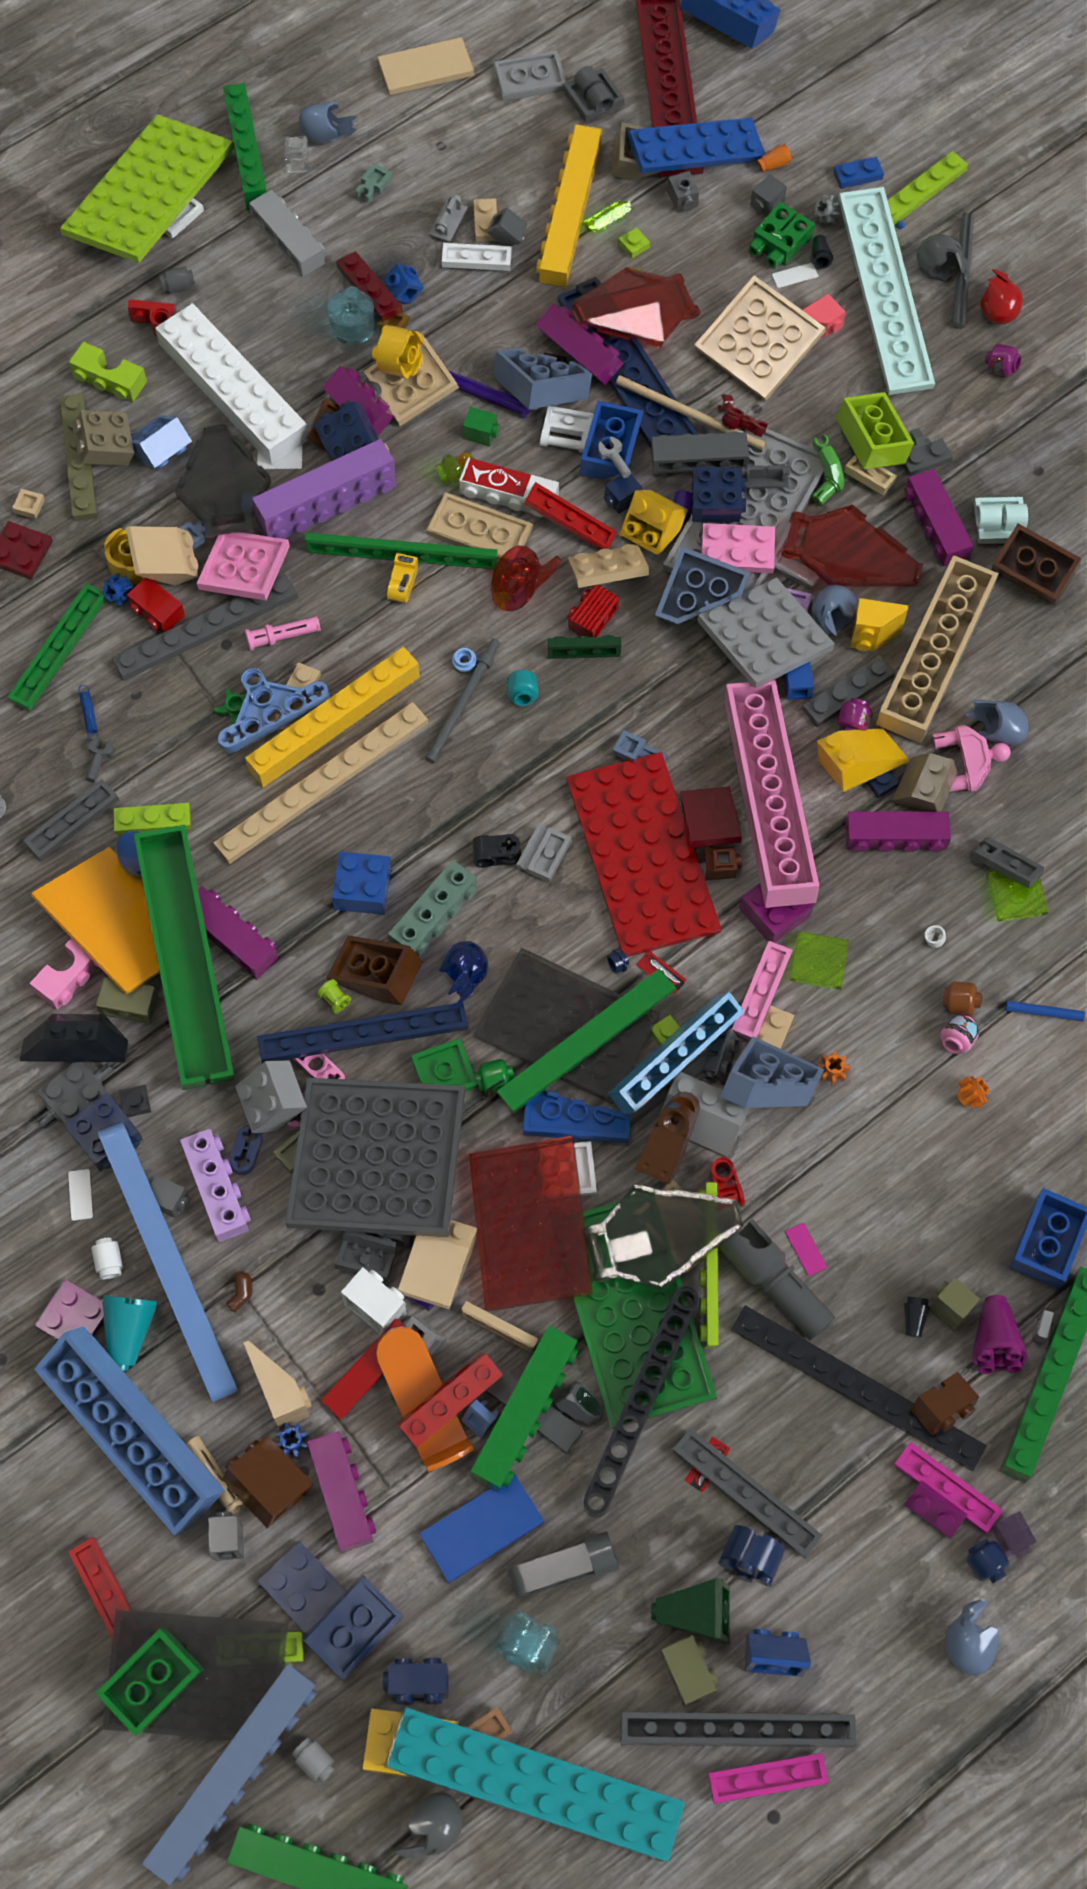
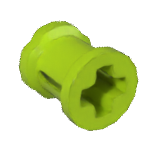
(334, 996)

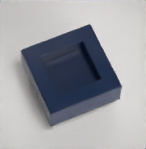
(883, 783)

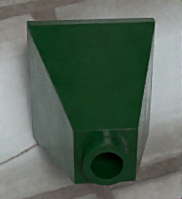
(697, 1610)

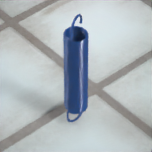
(88, 712)

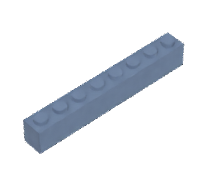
(229, 1773)

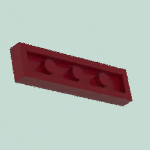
(364, 279)

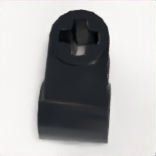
(493, 851)

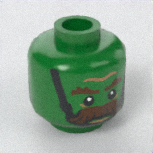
(494, 1075)

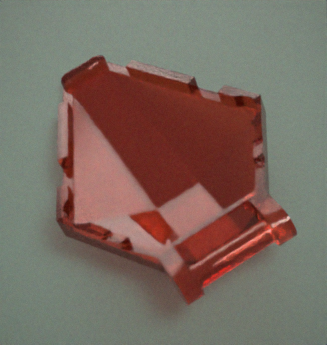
(637, 306)
(850, 550)

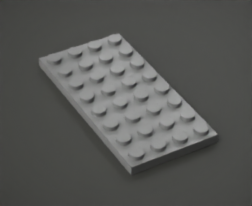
(766, 505)

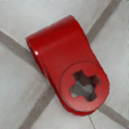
(727, 1186)

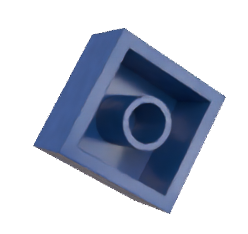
(361, 883)

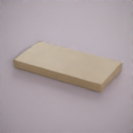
(425, 66)
(477, 526)

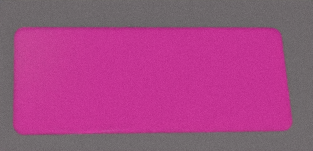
(806, 1249)

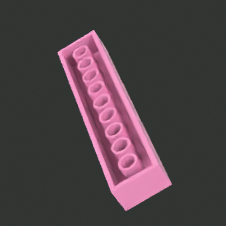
(771, 795)

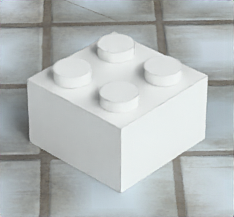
(373, 1300)

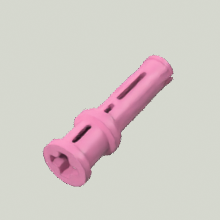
(311, 625)

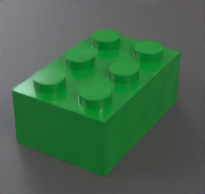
(149, 1681)

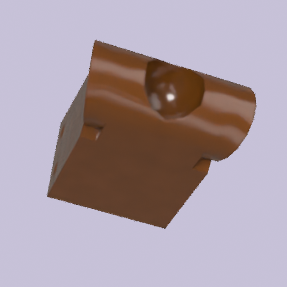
(669, 1138)

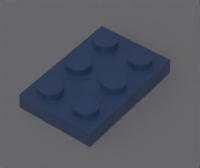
(302, 1587)
(352, 1627)

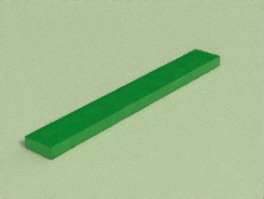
(387, 550)
(586, 1041)

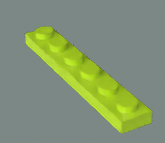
(926, 186)
(709, 1281)

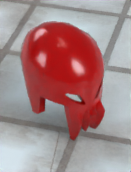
(1001, 300)

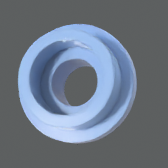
(464, 653)

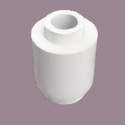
(107, 1258)

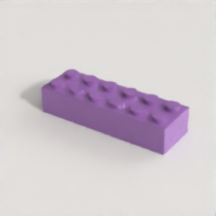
(325, 491)

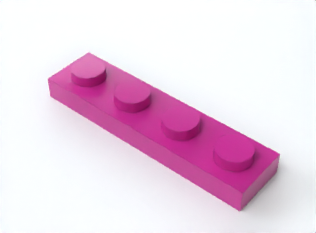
(921, 1466)
(768, 1778)

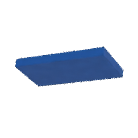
(481, 1529)

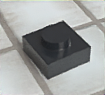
(135, 1101)

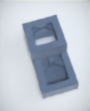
(633, 747)

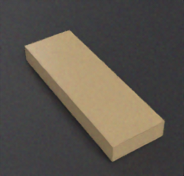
(499, 1327)

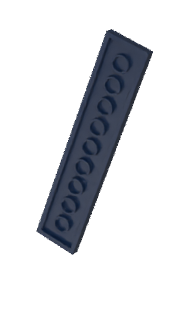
(639, 368)

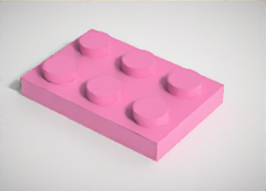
(740, 545)

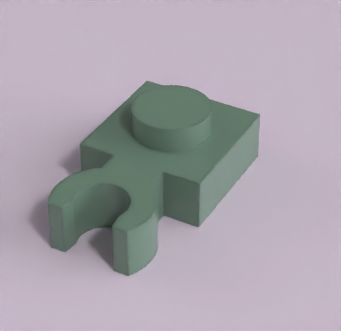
(373, 181)

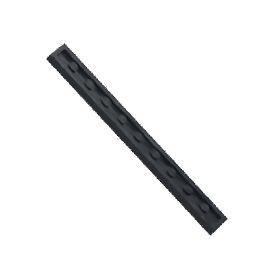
(854, 1385)

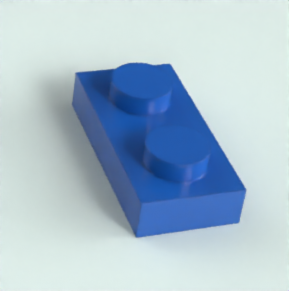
(858, 172)

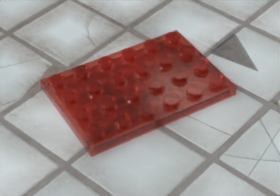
(530, 1224)

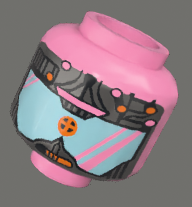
(959, 1034)

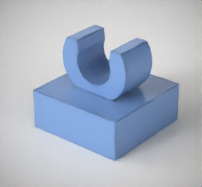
(479, 1418)

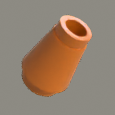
(775, 158)

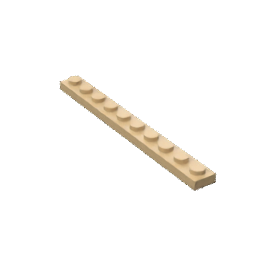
(320, 783)

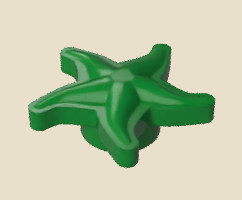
(232, 705)

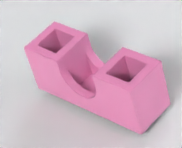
(59, 986)

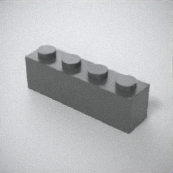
(687, 451)

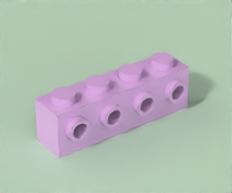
(215, 1186)

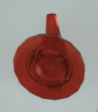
(518, 577)

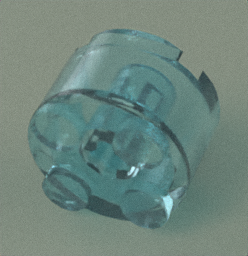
(351, 315)
(528, 1643)

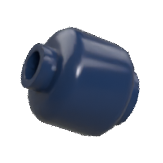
(988, 1561)

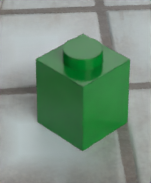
(480, 426)

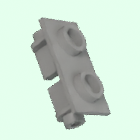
(448, 219)

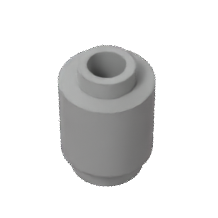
(313, 1760)

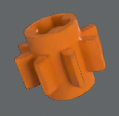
(832, 1061)
(973, 1092)

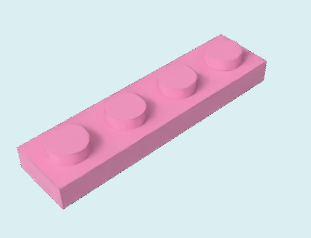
(762, 990)

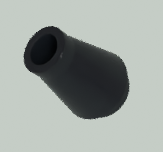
(821, 254)
(916, 1314)

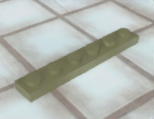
(79, 475)

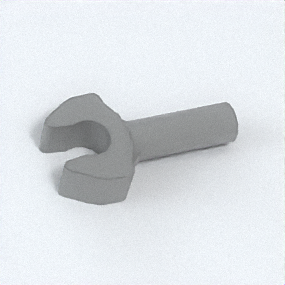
(613, 454)

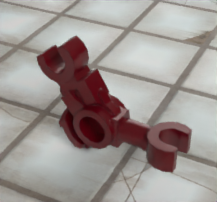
(736, 418)

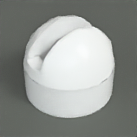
(930, 935)

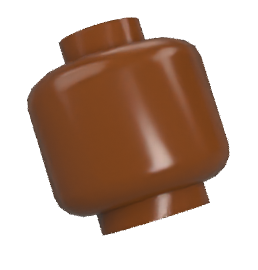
(962, 998)

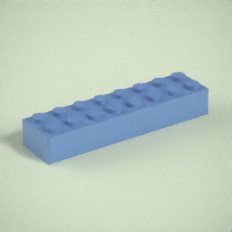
(129, 1430)

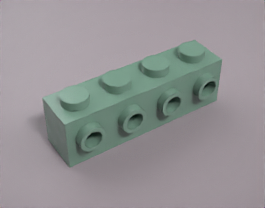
(435, 908)

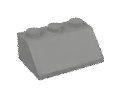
(717, 1120)

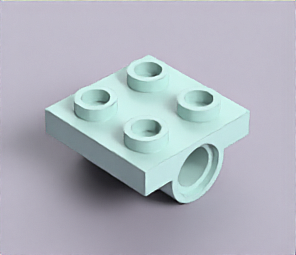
(998, 517)

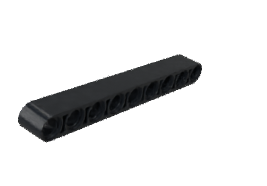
(634, 1412)

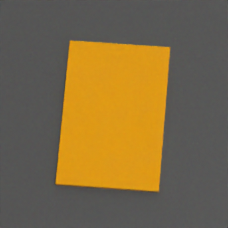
(106, 917)

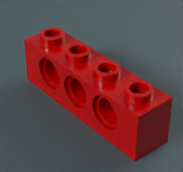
(449, 1399)

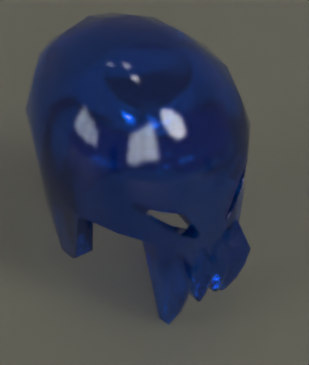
(466, 966)

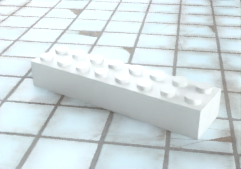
(232, 384)

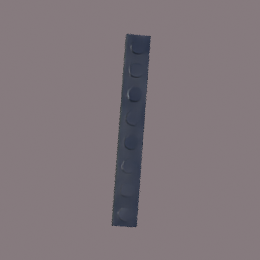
(362, 1032)

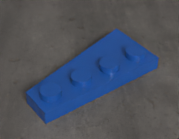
(561, 1117)

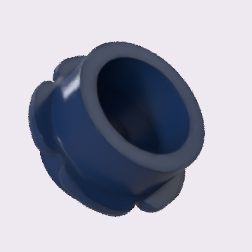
(618, 961)

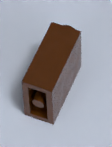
(266, 1481)

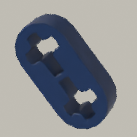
(240, 1147)

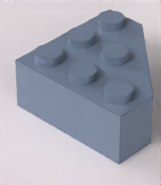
(541, 379)
(698, 586)
(770, 1078)

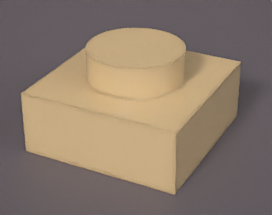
(28, 503)

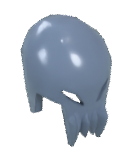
(317, 123)
(834, 608)
(1006, 721)
(971, 1646)

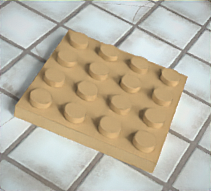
(760, 338)

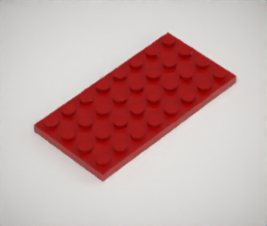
(643, 855)

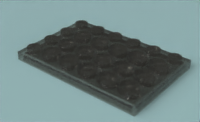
(546, 1004)
(238, 1663)

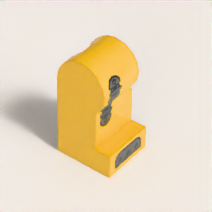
(402, 578)

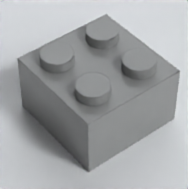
(270, 1096)

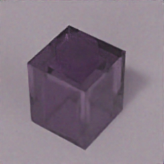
(1014, 1535)

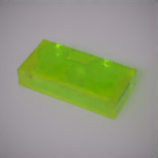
(613, 213)

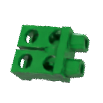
(781, 236)

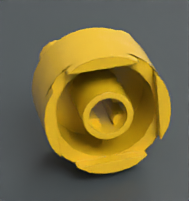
(398, 351)
(119, 556)

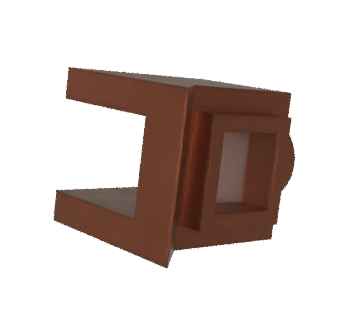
(721, 862)

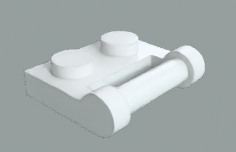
(566, 422)

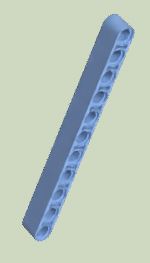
(168, 1262)

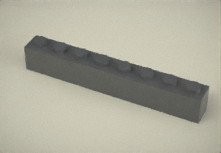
(738, 1729)

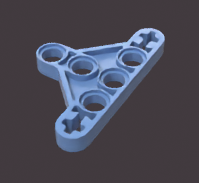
(257, 713)

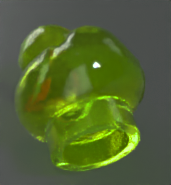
(450, 468)

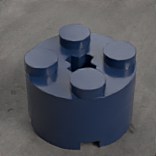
(752, 1555)

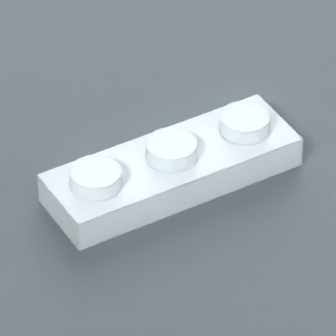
(476, 256)

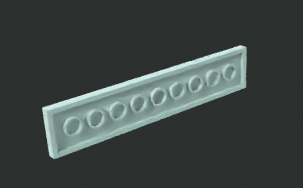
(886, 291)

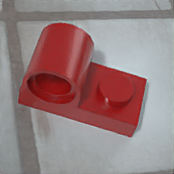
(150, 312)

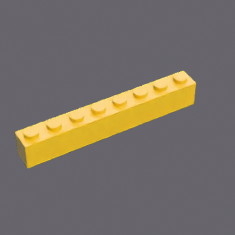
(570, 205)
(332, 717)

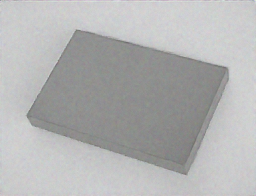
(529, 75)

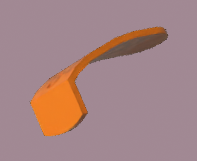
(411, 1380)

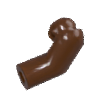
(243, 1291)

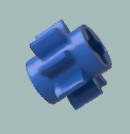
(117, 589)
(289, 1433)

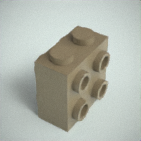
(103, 438)

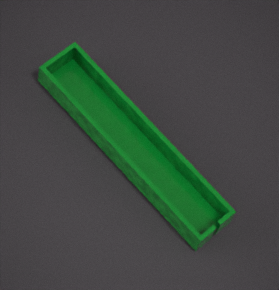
(184, 957)

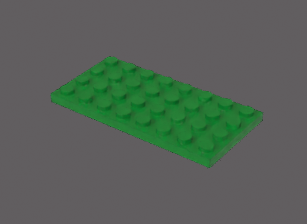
(620, 1330)

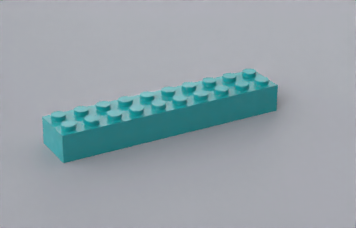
(535, 1784)

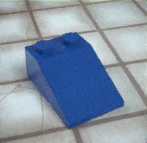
(776, 1654)

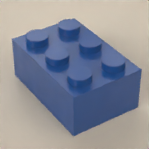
(1050, 1239)

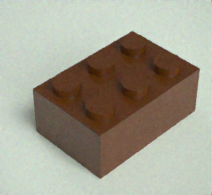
(1036, 564)

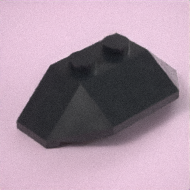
(75, 1040)

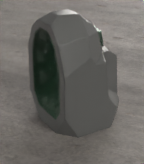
(579, 1403)

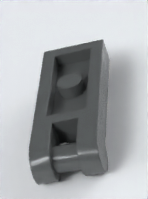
(1007, 862)

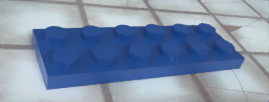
(696, 145)

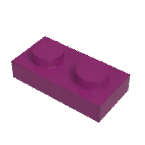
(936, 1509)

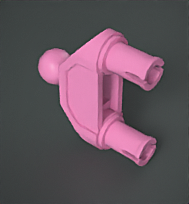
(974, 754)

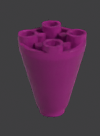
(998, 1339)

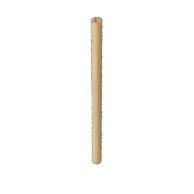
(685, 410)

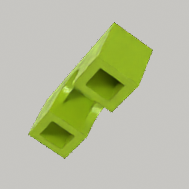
(123, 382)

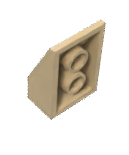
(163, 554)
(438, 1265)
(284, 1397)

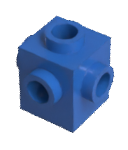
(403, 283)

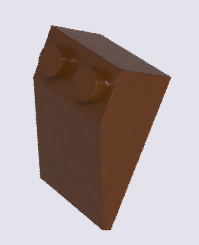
(376, 969)

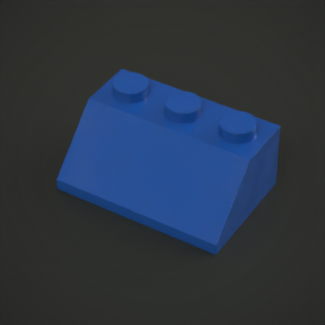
(607, 422)

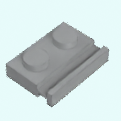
(544, 852)

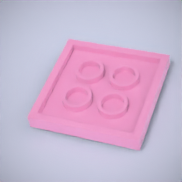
(243, 565)

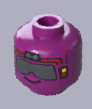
(1003, 360)
(855, 715)

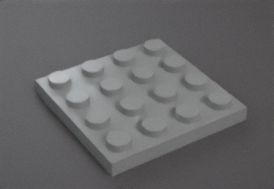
(766, 633)

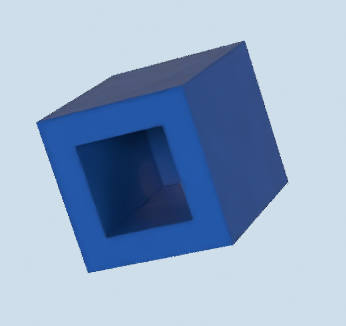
(799, 683)

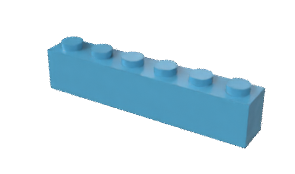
(676, 1053)

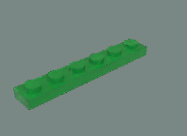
(57, 647)

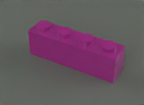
(579, 344)
(938, 517)
(897, 831)
(235, 936)
(340, 1491)

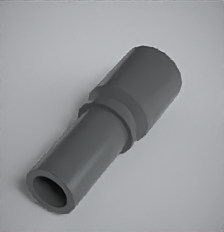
(764, 1266)

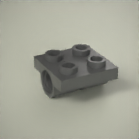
(593, 93)

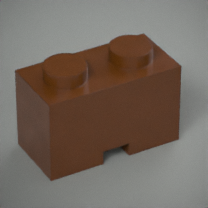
(942, 1407)

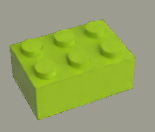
(874, 430)

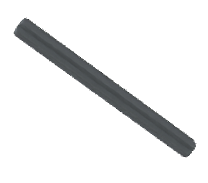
(961, 287)

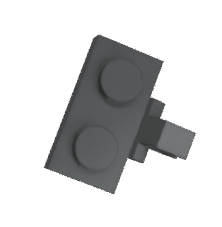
(926, 454)

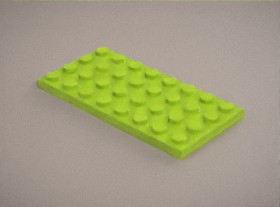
(147, 188)

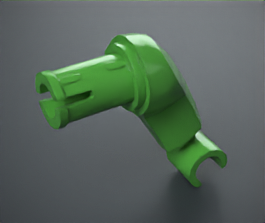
(833, 472)

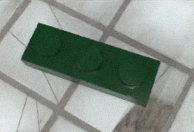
(583, 647)

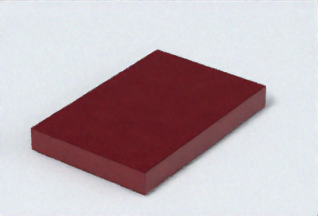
(710, 817)

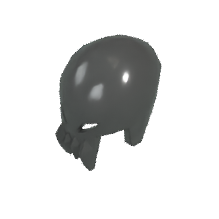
(939, 254)
(437, 1818)

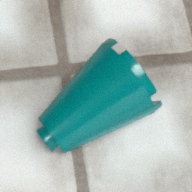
(126, 1327)

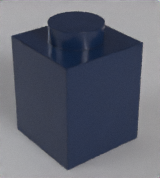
(620, 492)

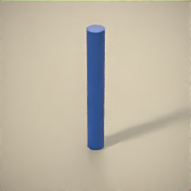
(1045, 1010)

